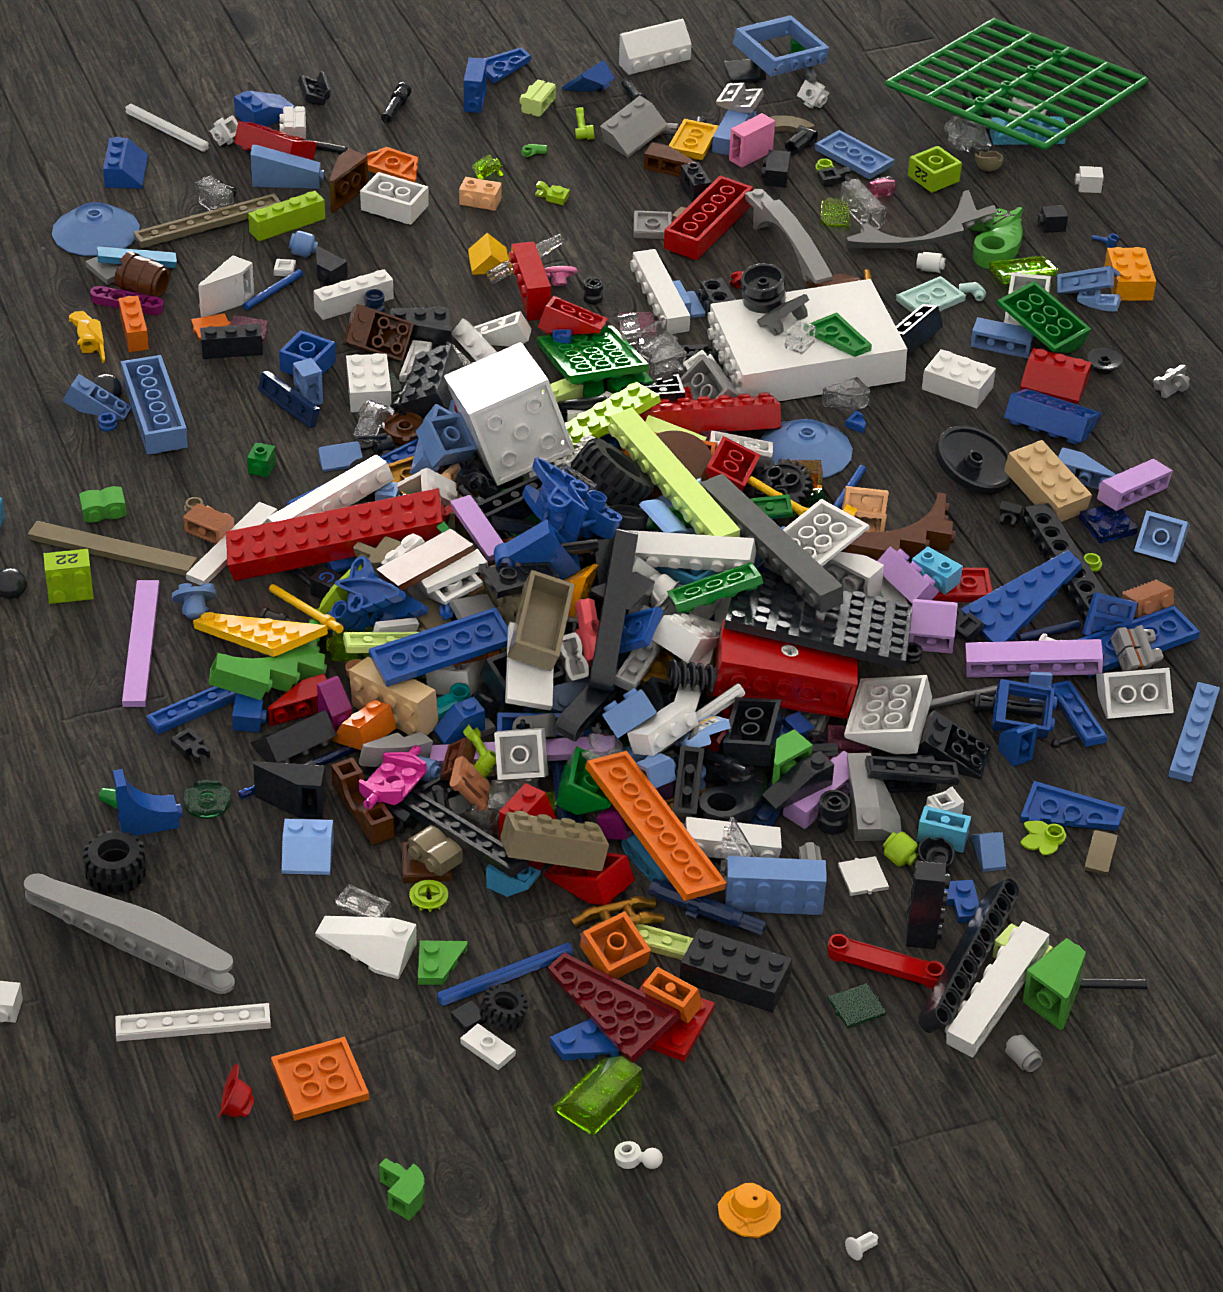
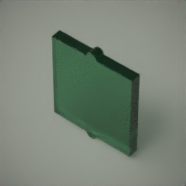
(856, 1005)

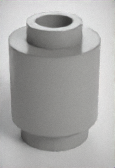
(1023, 1053)

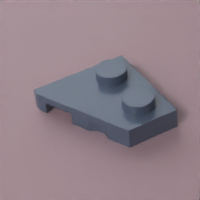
(566, 693)

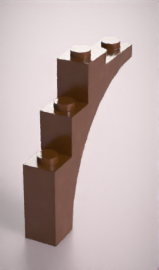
(930, 531)

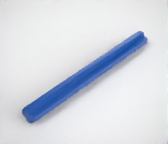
(502, 974)

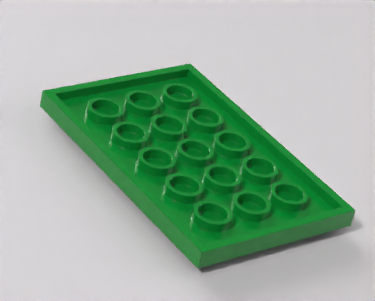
(593, 356)

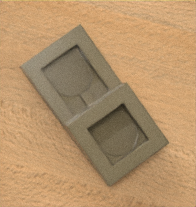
(1100, 852)

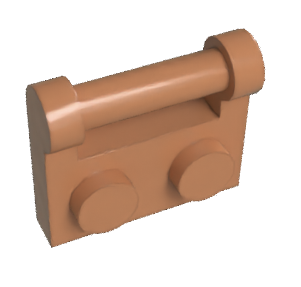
(470, 783)

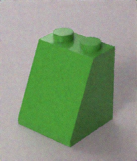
(1055, 982)

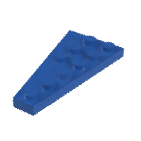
(1022, 599)

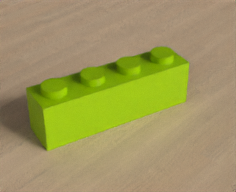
(286, 215)

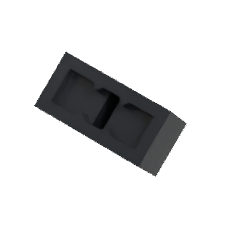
(713, 292)

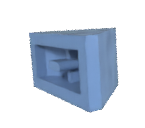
(989, 850)

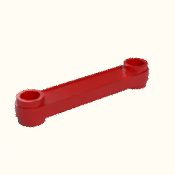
(884, 960)

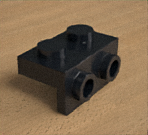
(315, 90)

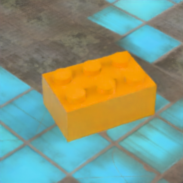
(1136, 274)

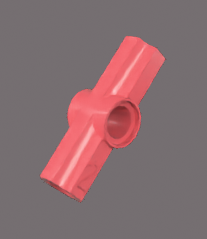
(588, 627)

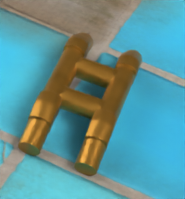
(626, 905)

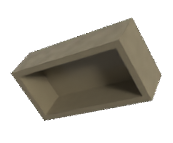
(541, 620)
(554, 841)

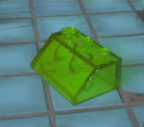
(600, 1093)

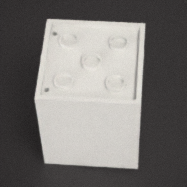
(510, 412)

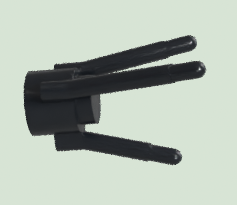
(382, 444)

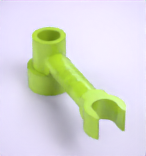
(583, 131)
(487, 758)

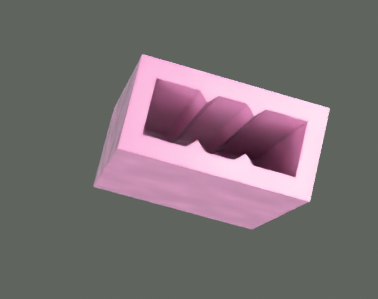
(751, 140)

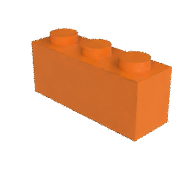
(133, 323)

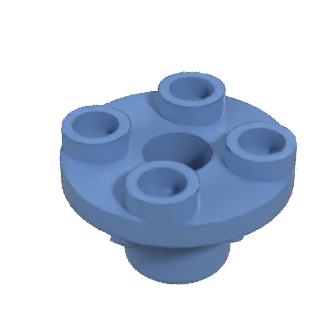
(194, 599)

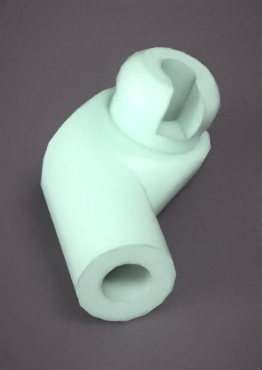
(976, 289)

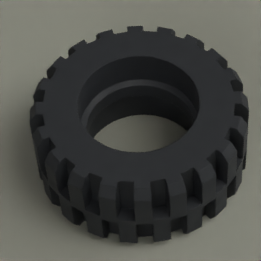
(613, 473)

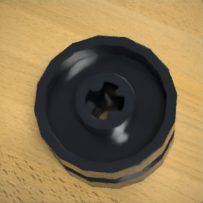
(763, 288)

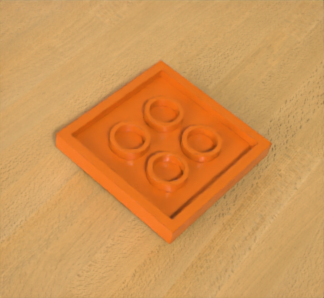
(319, 1078)

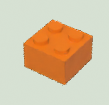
(615, 946)

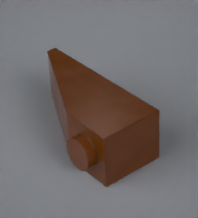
(664, 159)

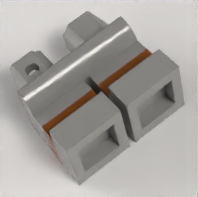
(1135, 648)

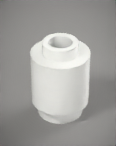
(930, 262)

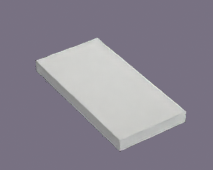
(527, 683)

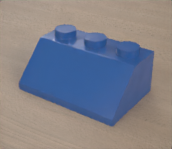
(124, 164)

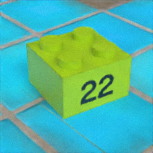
(934, 169)
(68, 576)

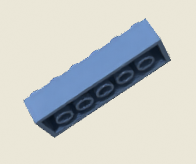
(154, 404)

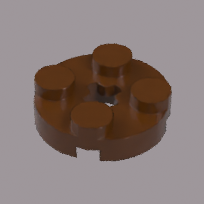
(403, 427)

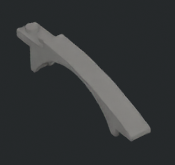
(770, 212)
(964, 217)

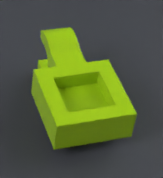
(555, 194)

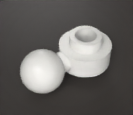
(651, 1157)

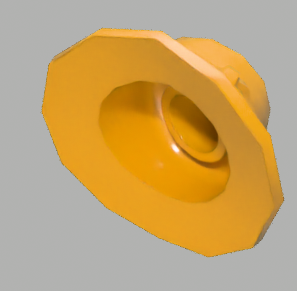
(749, 1216)

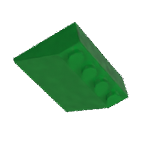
(1046, 318)

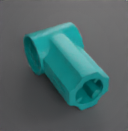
(457, 693)

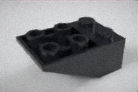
(953, 744)
(292, 787)

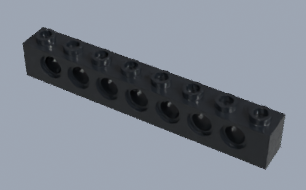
(1054, 540)

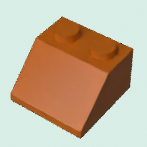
(366, 725)

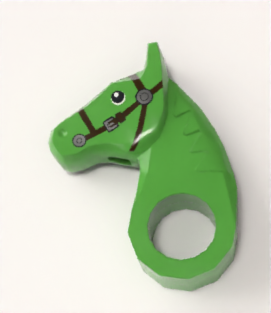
(999, 237)

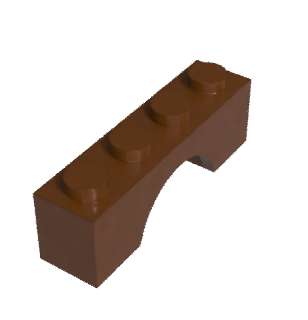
(374, 822)

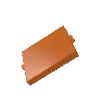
(214, 320)

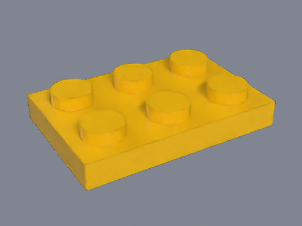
(693, 139)

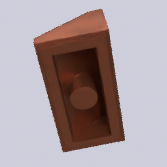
(457, 749)

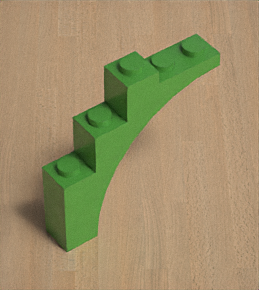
(257, 675)

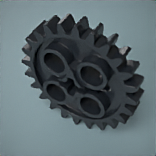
(785, 479)

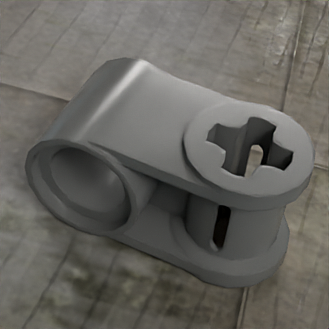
(538, 721)

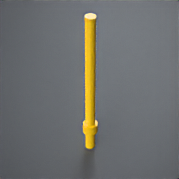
(323, 619)

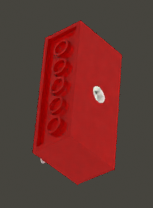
(785, 671)

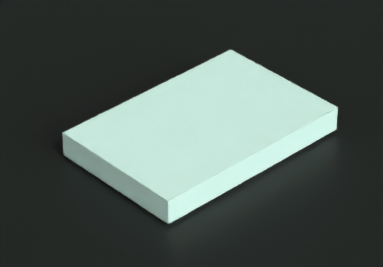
(933, 292)

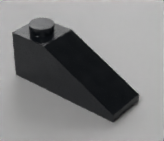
(801, 781)

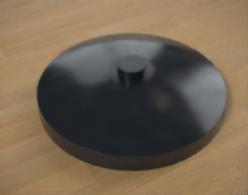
(973, 459)

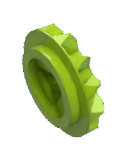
(437, 891)

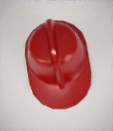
(236, 1097)

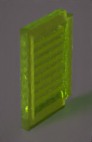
(834, 213)

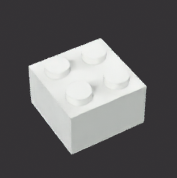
(521, 753)

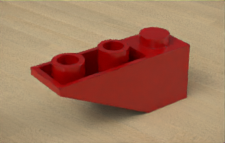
(297, 702)

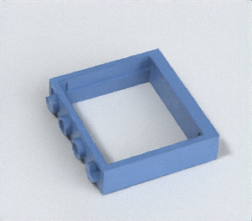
(747, 40)

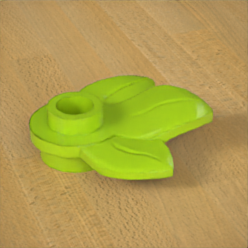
(1043, 837)

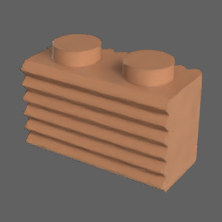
(207, 523)
(1150, 597)

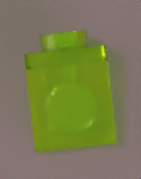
(486, 166)

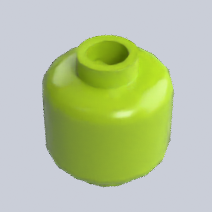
(900, 849)

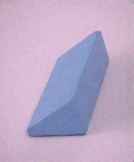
(338, 456)

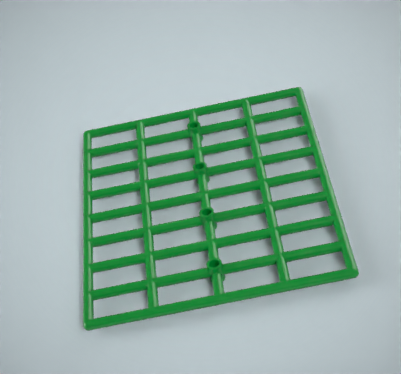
(1026, 81)

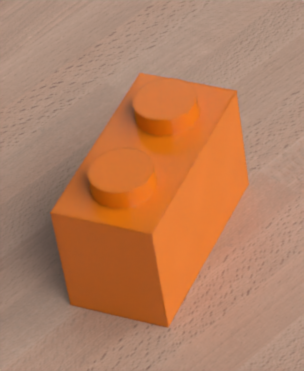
(674, 993)

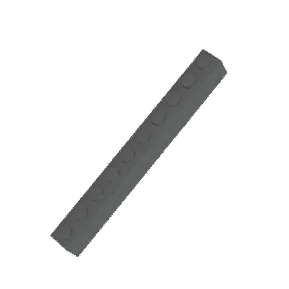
(776, 546)

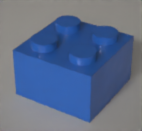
(307, 346)

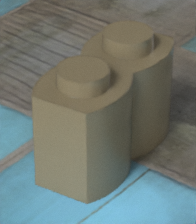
(435, 850)

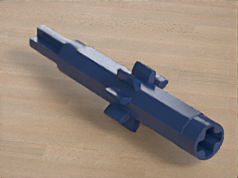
(707, 907)

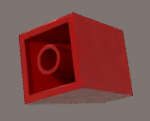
(530, 801)

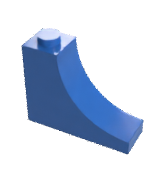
(143, 812)

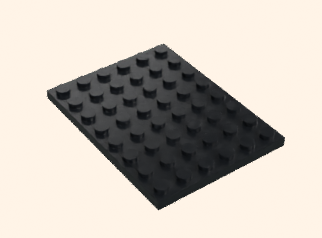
(858, 628)

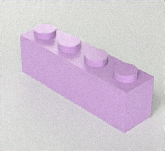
(1134, 484)
(806, 810)

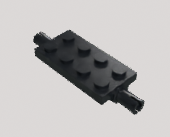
(476, 476)

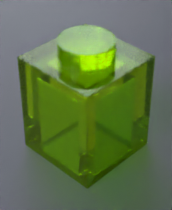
(337, 648)

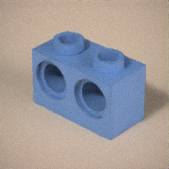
(308, 380)

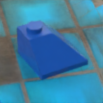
(592, 79)

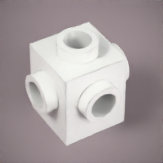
(813, 94)
(224, 130)

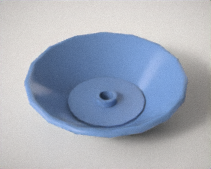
(94, 227)
(810, 441)

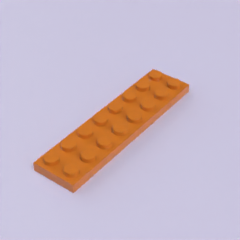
(656, 825)

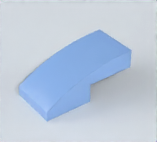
(1099, 301)

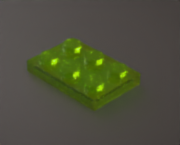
(1031, 265)

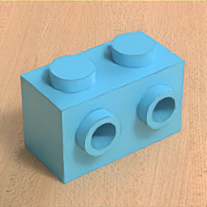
(940, 568)
(944, 824)

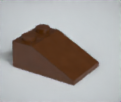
(347, 178)

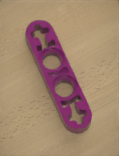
(107, 297)

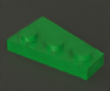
(841, 335)

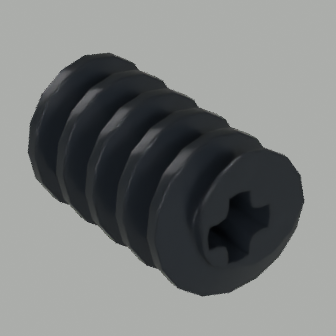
(691, 675)

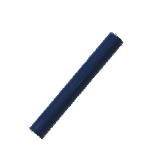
(1049, 630)

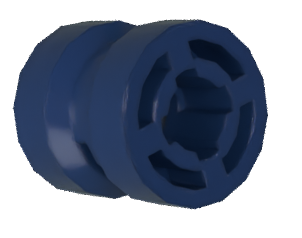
(374, 299)

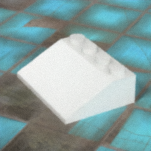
(824, 531)
(890, 713)

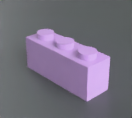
(907, 576)

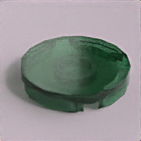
(207, 799)

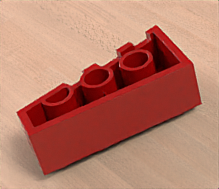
(255, 134)
(530, 278)

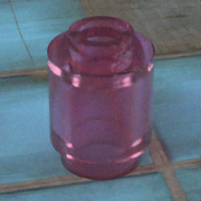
(882, 186)

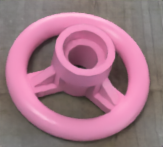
(559, 274)

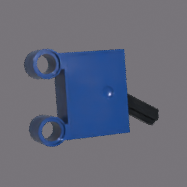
(544, 544)

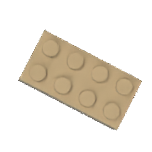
(1047, 480)
(410, 700)

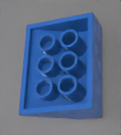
(1051, 415)

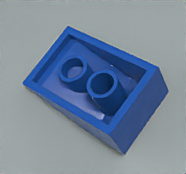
(260, 107)

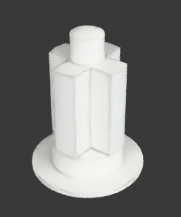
(857, 1246)

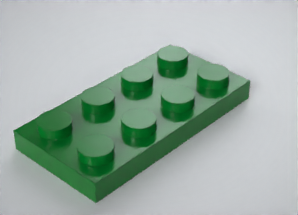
(714, 587)

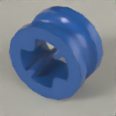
(107, 421)

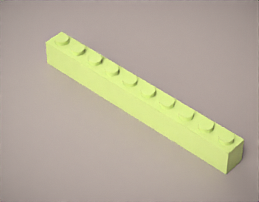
(670, 475)

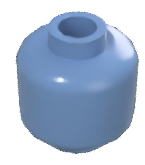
(302, 244)

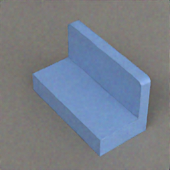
(690, 300)

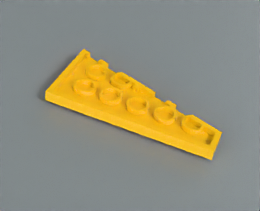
(259, 634)

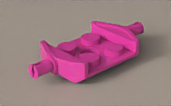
(393, 778)

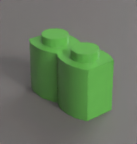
(103, 504)

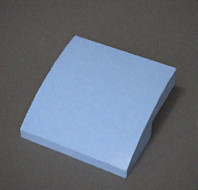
(663, 517)

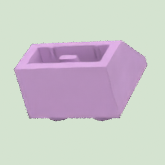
(933, 625)

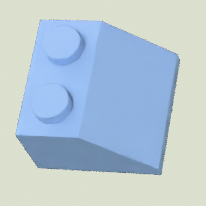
(1161, 536)
(307, 846)

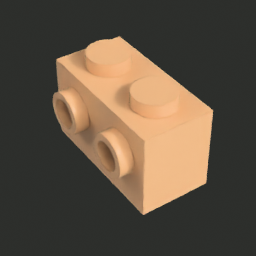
(480, 193)

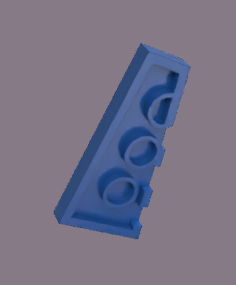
(1070, 809)

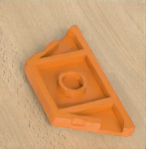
(393, 163)

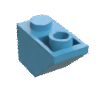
(508, 885)

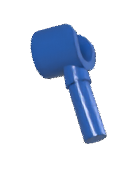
(1110, 242)

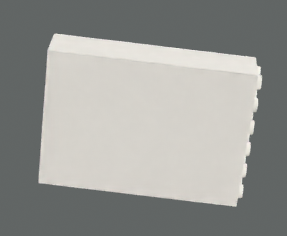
(760, 363)

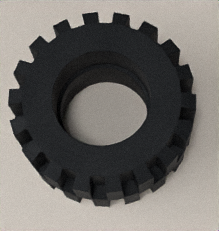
(114, 862)

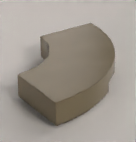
(790, 123)

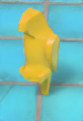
(89, 333)

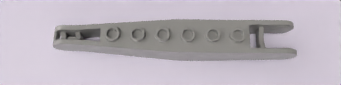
(135, 932)

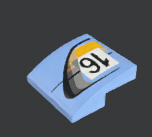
(700, 734)

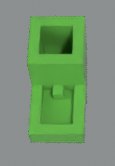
(405, 1190)

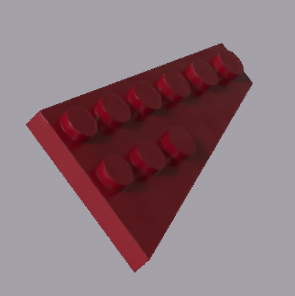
(620, 1011)

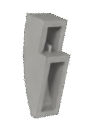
(373, 751)

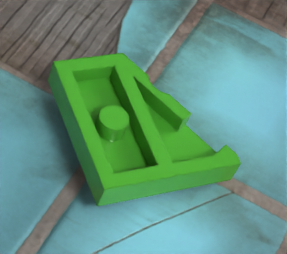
(438, 960)

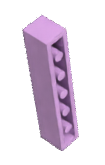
(1023, 657)

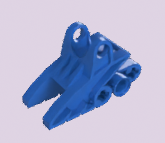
(563, 505)
(371, 593)

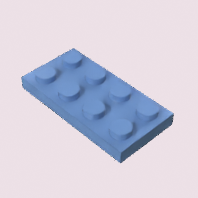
(854, 154)

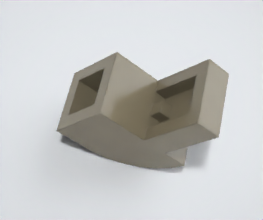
(378, 554)

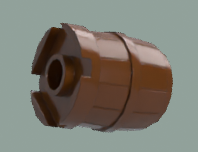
(142, 275)

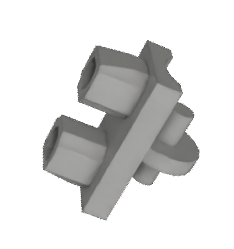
(1173, 381)

